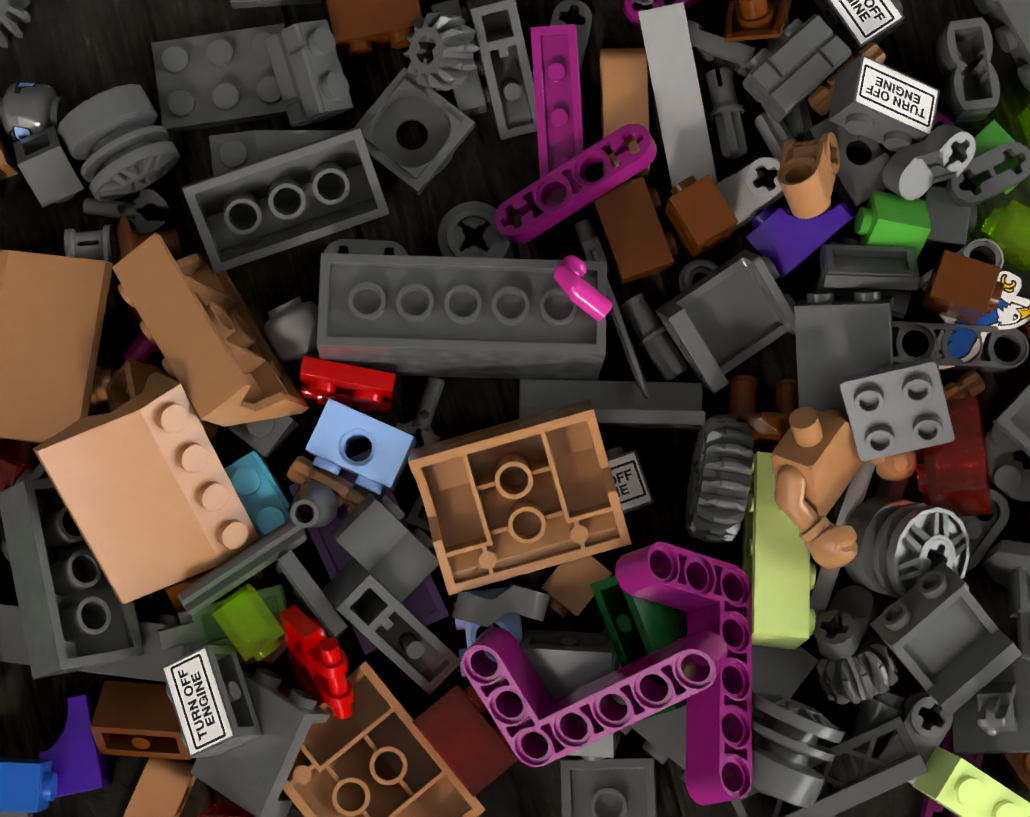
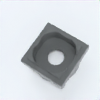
(409, 101)

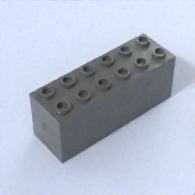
(457, 317)

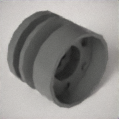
(118, 142)
(903, 543)
(784, 748)

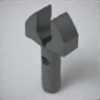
(116, 209)
(426, 412)

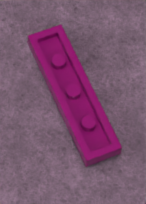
(557, 100)

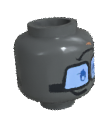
(30, 109)

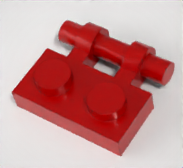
(347, 385)
(317, 661)

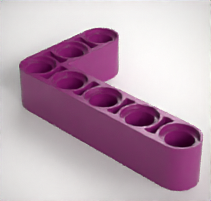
(592, 702)
(721, 716)

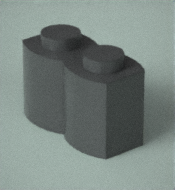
(970, 79)
(386, 546)

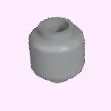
(293, 330)

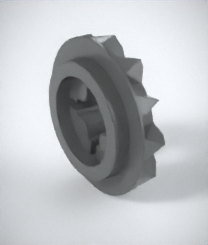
(471, 216)

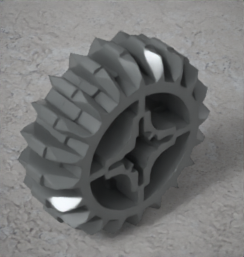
(719, 480)

